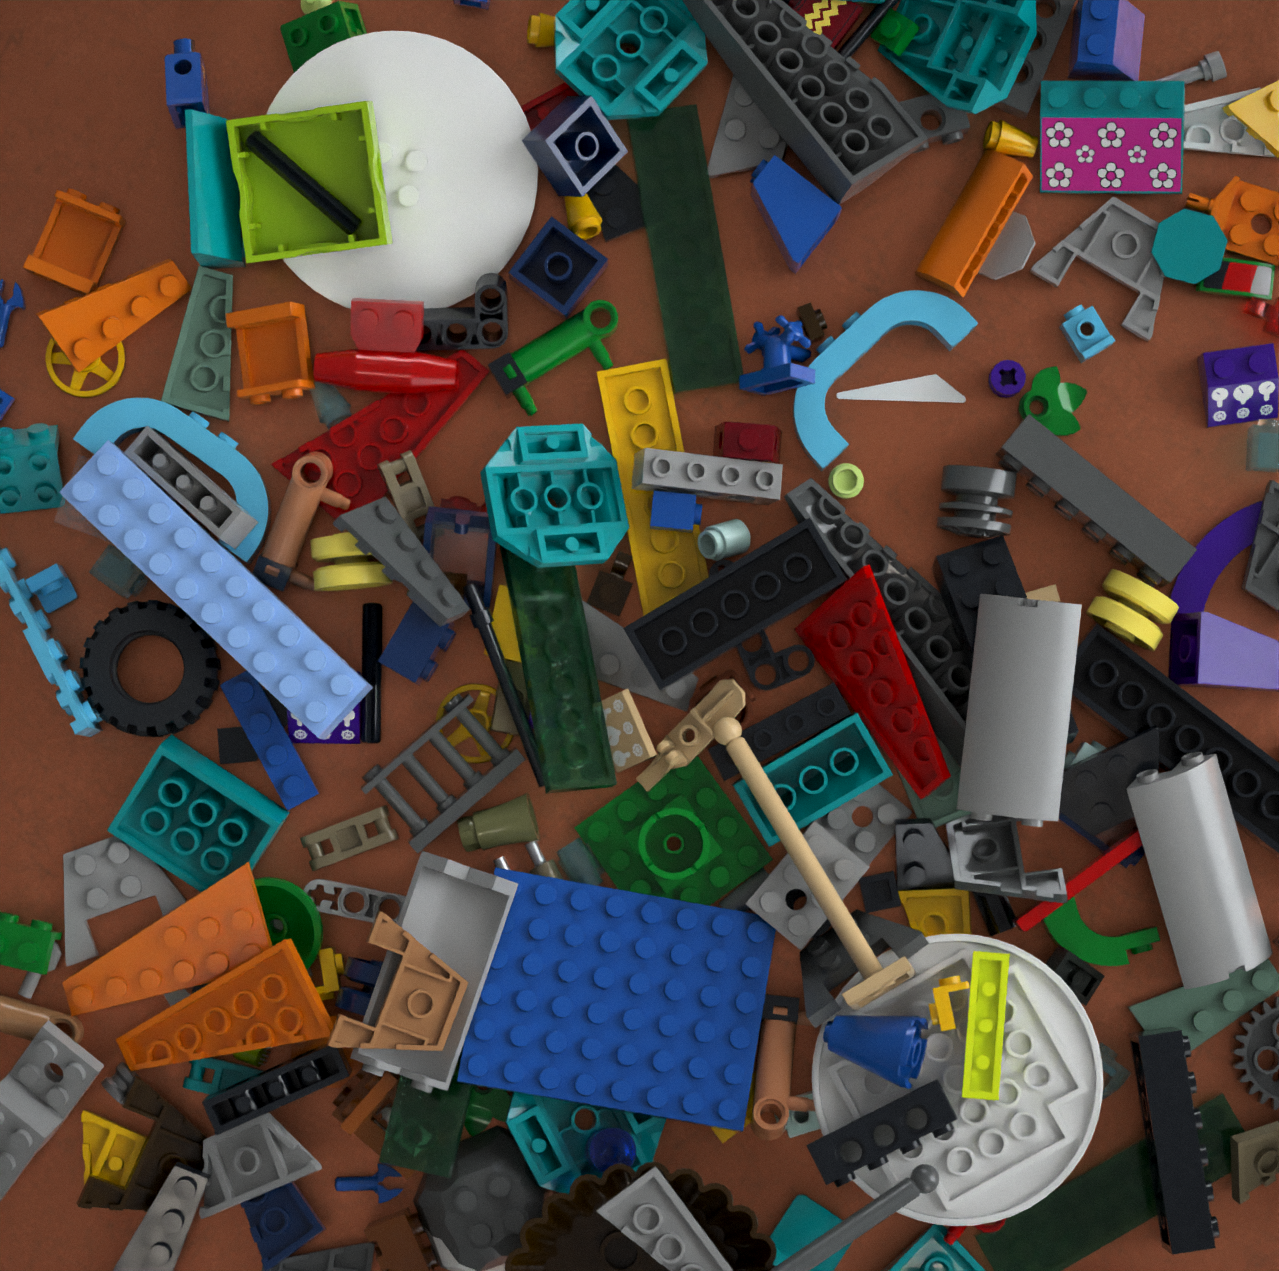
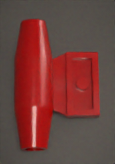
(386, 352)

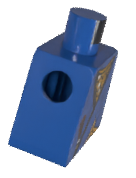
(185, 81)

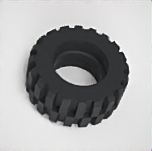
(102, 658)

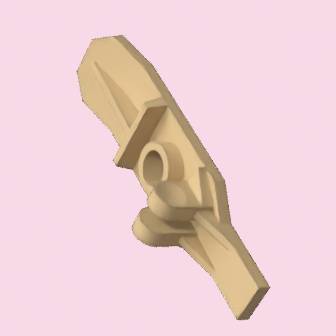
(675, 751)

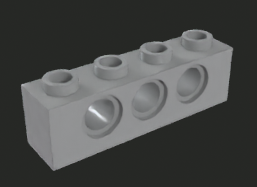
(707, 476)
(191, 487)

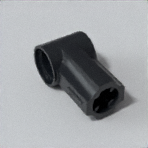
(995, 912)

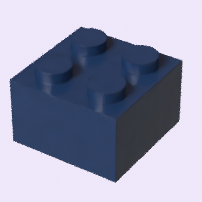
(575, 146)
(558, 268)
(416, 645)

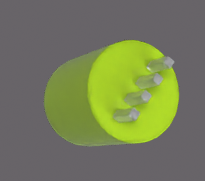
(253, 1057)

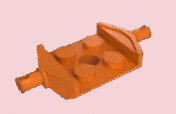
(1234, 212)

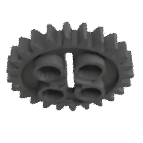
(1258, 1037)

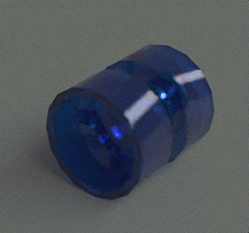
(608, 1148)

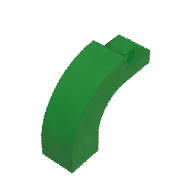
(1070, 932)

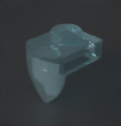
(1116, 1072)

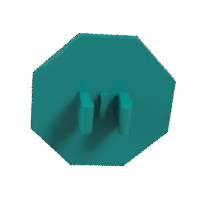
(1189, 246)

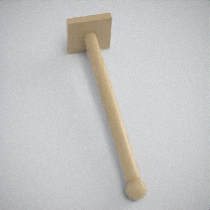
(876, 979)

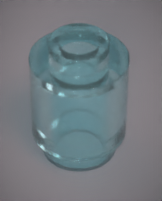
(580, 863)

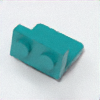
(29, 468)
(800, 1226)

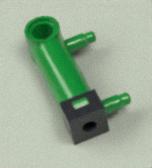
(551, 349)

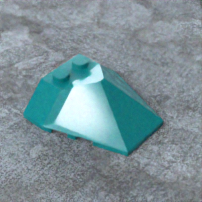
(967, 48)

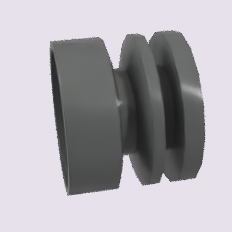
(976, 500)

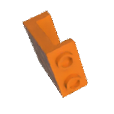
(76, 242)
(273, 351)

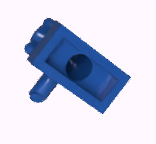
(778, 371)

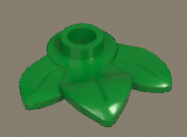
(1057, 402)
(484, 1106)

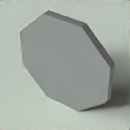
(1010, 249)

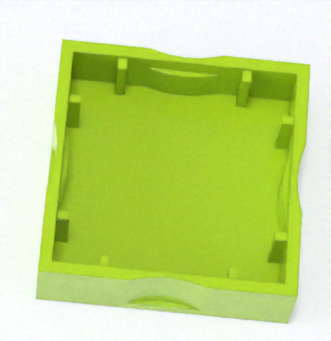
(339, 152)

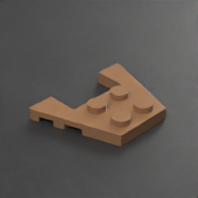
(418, 1001)

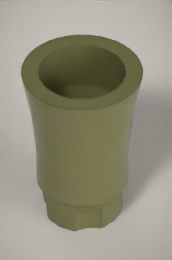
(500, 825)

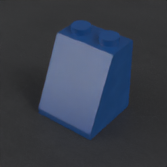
(1106, 41)
(792, 210)

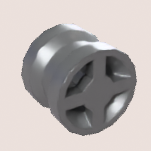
(119, 1082)

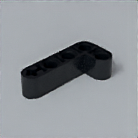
(471, 318)
(766, 656)

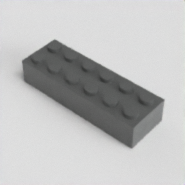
(1095, 502)

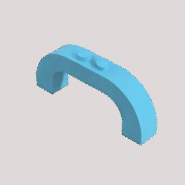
(920, 308)
(132, 415)

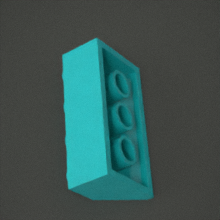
(819, 774)

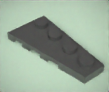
(405, 559)

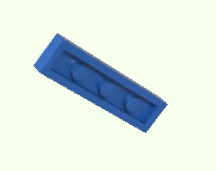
(269, 739)

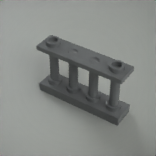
(449, 807)

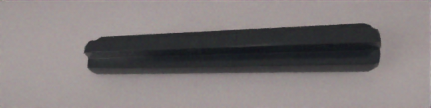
(302, 182)
(371, 672)

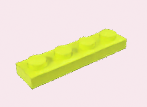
(985, 1025)

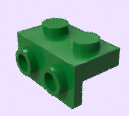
(26, 945)

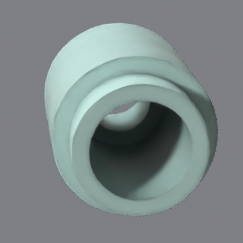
(724, 540)

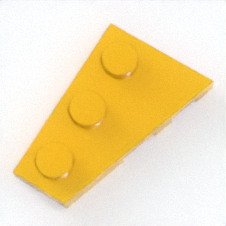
(938, 911)

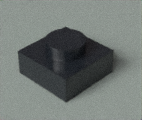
(879, 892)

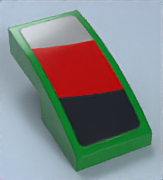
(1240, 279)

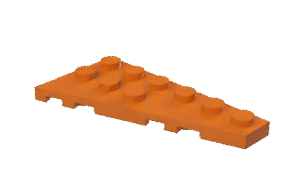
(179, 950)
(247, 1009)

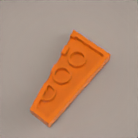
(102, 319)

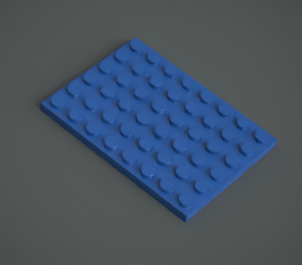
(622, 1002)

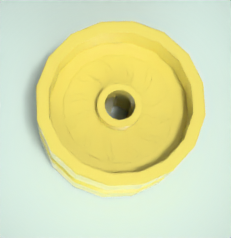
(350, 568)
(1130, 614)

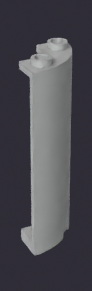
(1019, 709)
(1199, 870)
(460, 920)

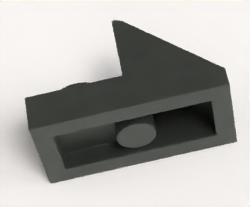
(1075, 973)

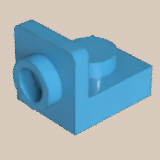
(52, 588)

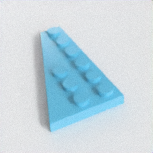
(47, 651)

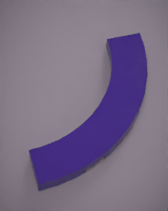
(1212, 556)

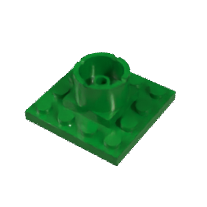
(686, 804)

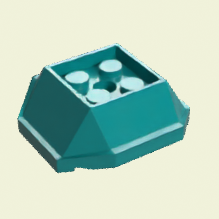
(625, 84)
(573, 472)
(555, 1145)

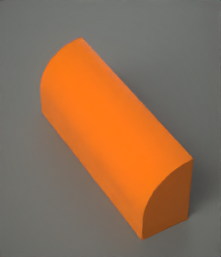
(974, 222)

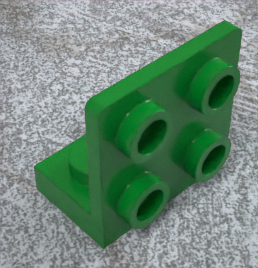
(320, 30)

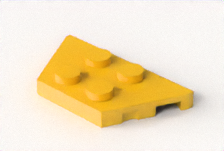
(1260, 115)

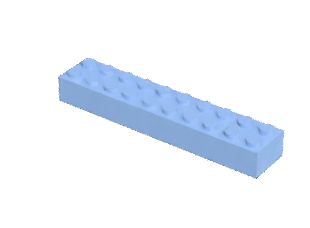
(216, 590)

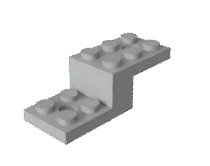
(842, 852)
(38, 1100)

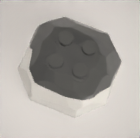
(482, 1208)

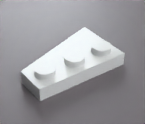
(1214, 131)

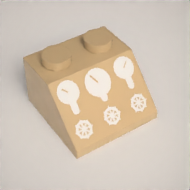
(626, 732)

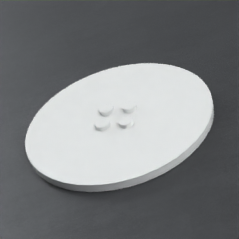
(449, 161)
(1000, 1150)

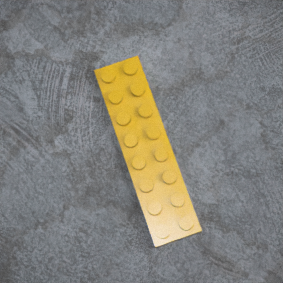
(640, 416)

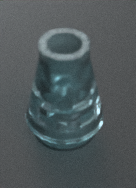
(329, 404)

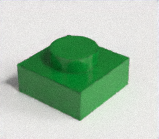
(895, 32)

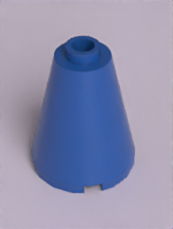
(880, 1044)

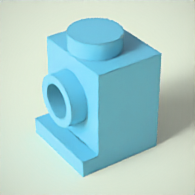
(1083, 345)

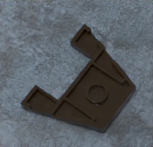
(168, 1142)

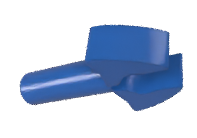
(16, 301)
(367, 1183)

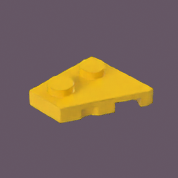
(109, 1148)

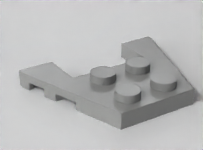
(1119, 245)
(103, 880)

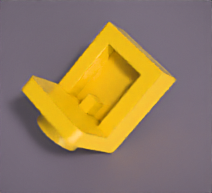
(332, 967)
(941, 1010)

